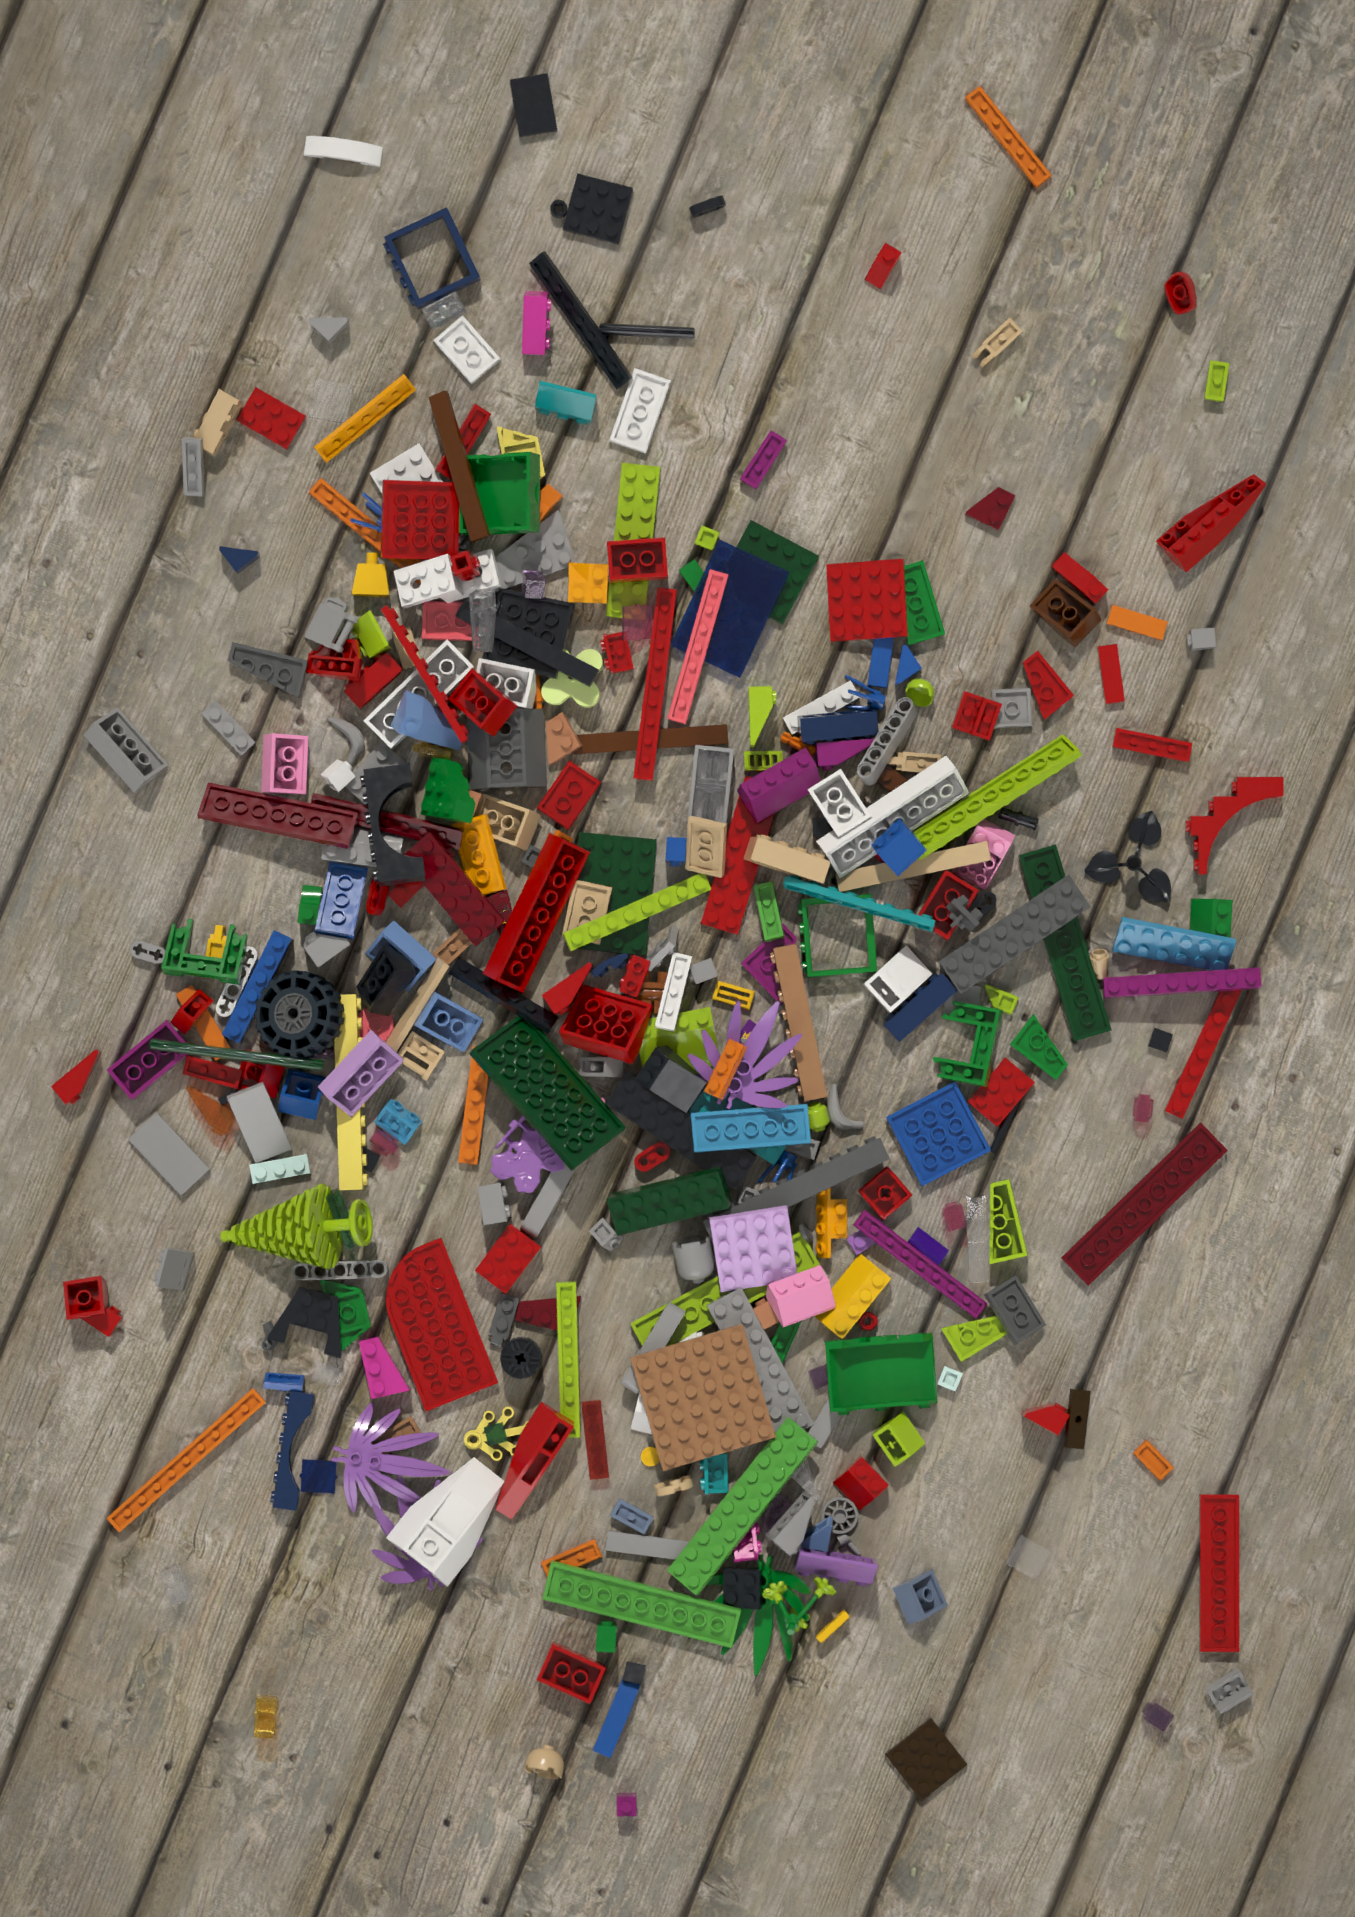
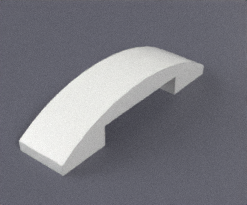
(343, 149)

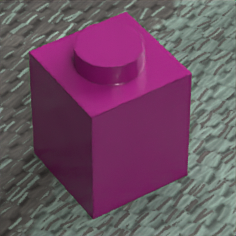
(626, 1804)

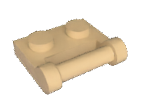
(423, 1050)

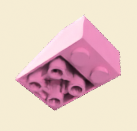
(999, 843)

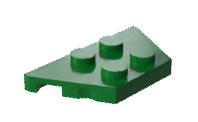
(352, 1310)

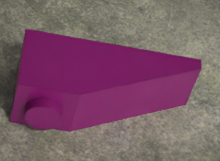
(835, 753)

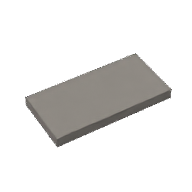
(259, 1122)
(169, 1154)

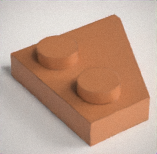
(560, 738)

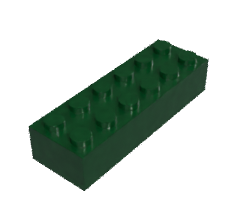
(669, 1201)

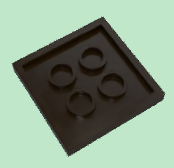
(926, 1759)

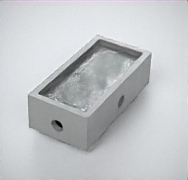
(710, 783)

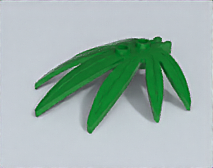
(764, 1617)

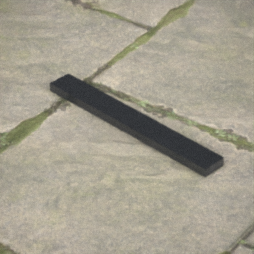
(581, 320)
(537, 648)

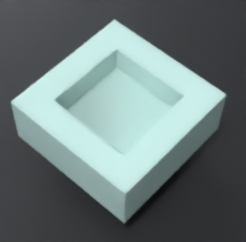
(949, 1378)

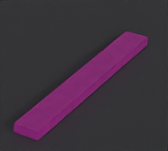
(920, 1264)

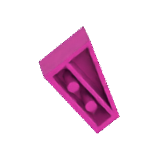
(381, 1371)

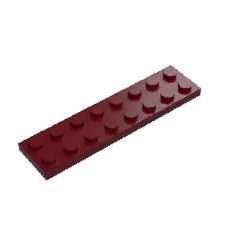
(278, 815)

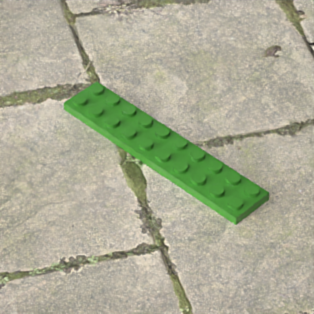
(742, 1506)
(641, 1604)

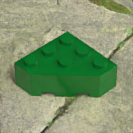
(447, 792)

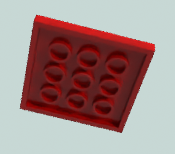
(419, 519)
(867, 600)

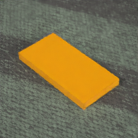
(480, 855)

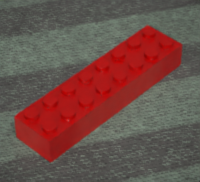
(536, 912)

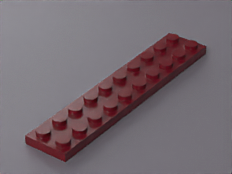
(1144, 1204)

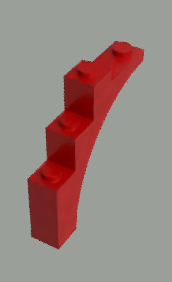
(1222, 808)

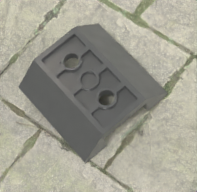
(520, 747)

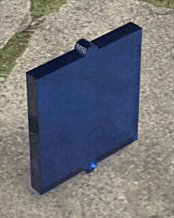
(318, 1476)

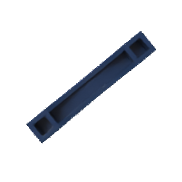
(287, 1491)

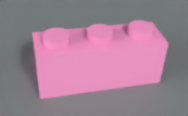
(284, 764)
(800, 1296)

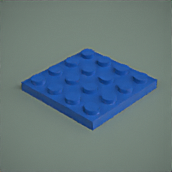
(938, 1133)

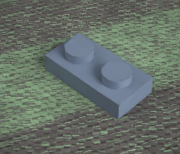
(631, 1516)

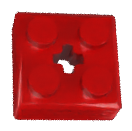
(882, 1205)

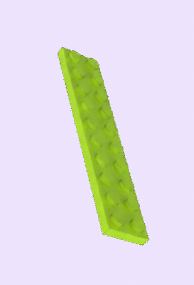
(996, 794)
(695, 1301)

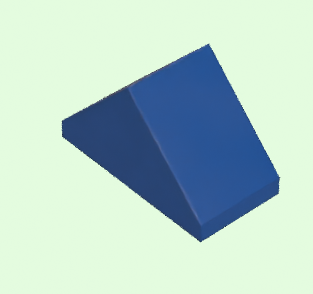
(907, 666)

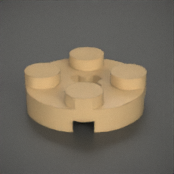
(672, 1485)

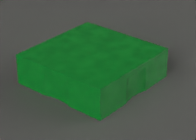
(507, 492)

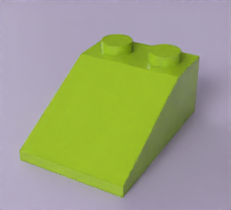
(760, 705)

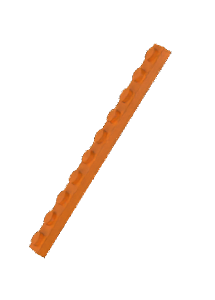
(186, 1460)

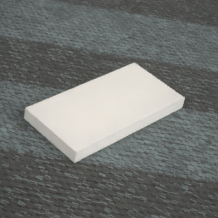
(640, 411)

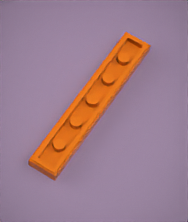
(1008, 137)

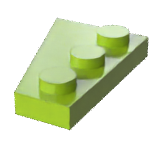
(973, 1335)

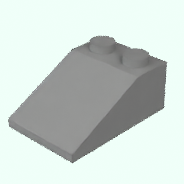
(791, 1527)

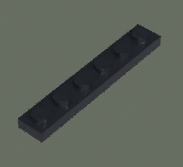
(503, 995)

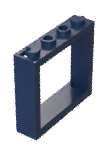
(405, 279)

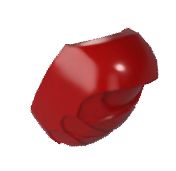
(1181, 292)

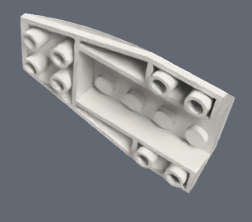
(449, 1520)

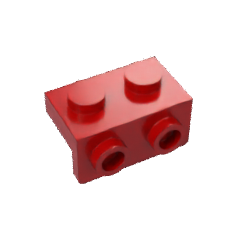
(618, 653)
(634, 978)

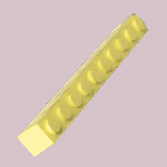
(350, 1129)

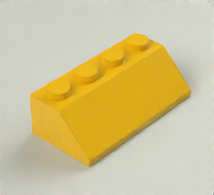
(853, 1295)

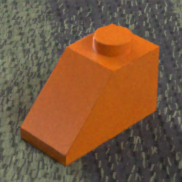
(548, 499)

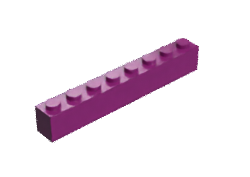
(1182, 983)

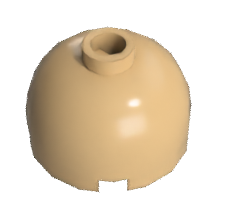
(545, 1762)

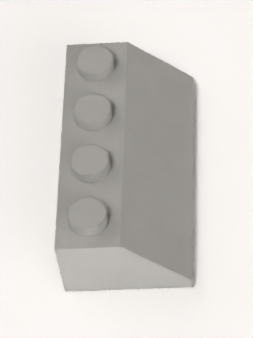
(125, 749)
(360, 849)

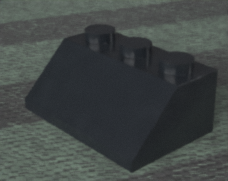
(385, 980)

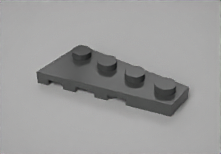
(276, 668)

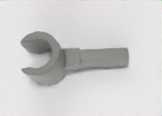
(844, 1539)

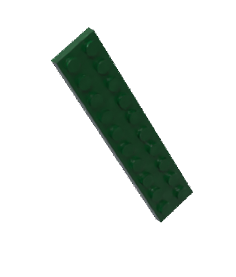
(1067, 952)

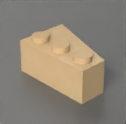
(218, 421)

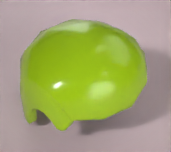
(920, 692)

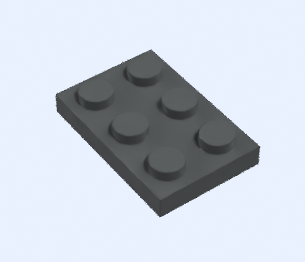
(1014, 1309)

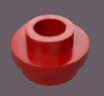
(868, 1327)

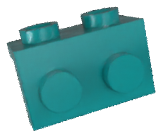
(715, 1474)

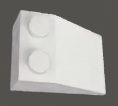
(839, 803)

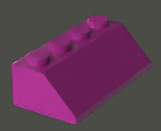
(779, 785)

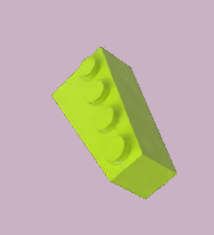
(1006, 1230)

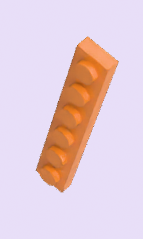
(473, 1114)

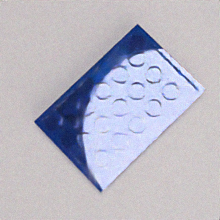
(743, 611)

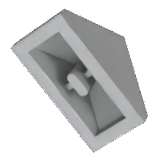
(329, 327)

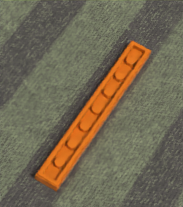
(345, 511)

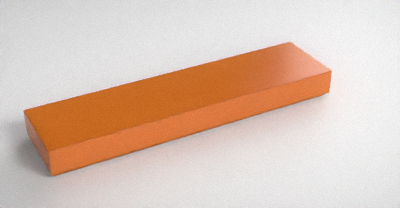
(206, 1024)

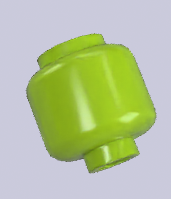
(818, 1116)

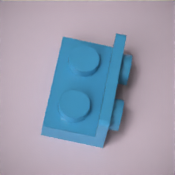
(398, 1121)

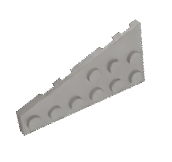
(540, 551)

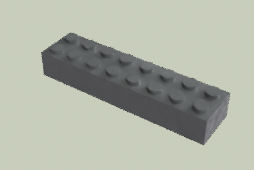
(1014, 934)

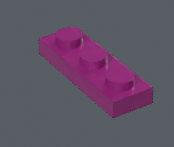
(763, 459)

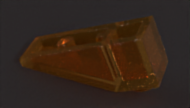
(215, 1114)

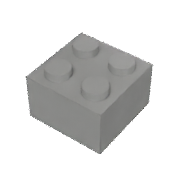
(493, 1203)

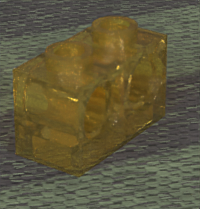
(265, 1716)

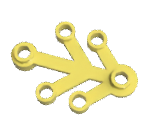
(482, 1437)

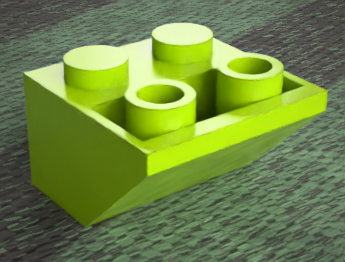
(898, 1438)

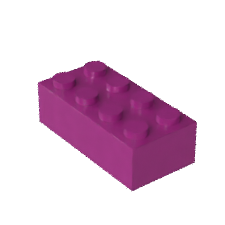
(145, 1066)

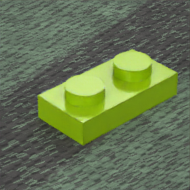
(1216, 381)

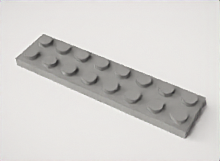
(776, 1385)

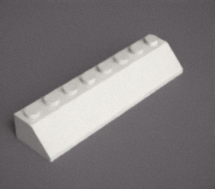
(911, 802)

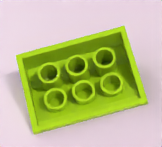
(685, 1038)

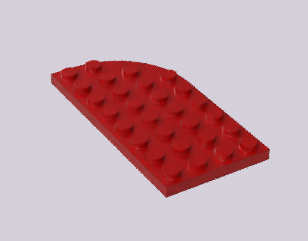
(436, 1327)

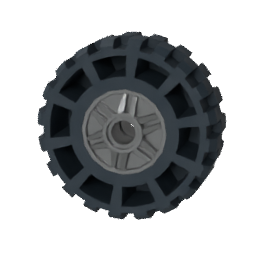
(299, 1014)

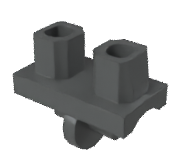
(961, 915)

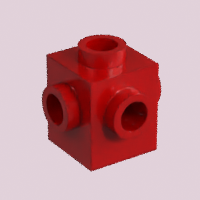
(465, 566)

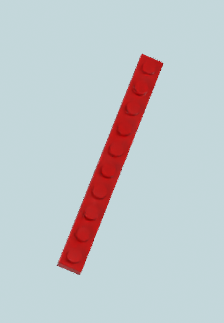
(655, 684)

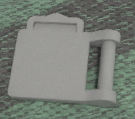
(328, 623)

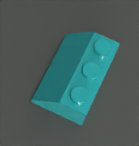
(565, 402)

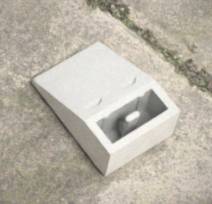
(897, 979)

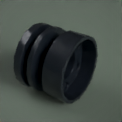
(531, 1353)

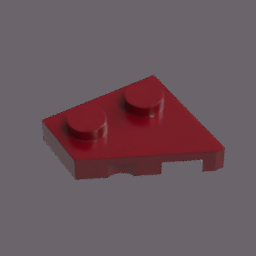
(992, 508)

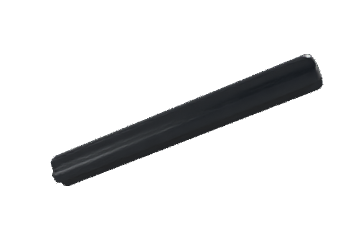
(647, 331)

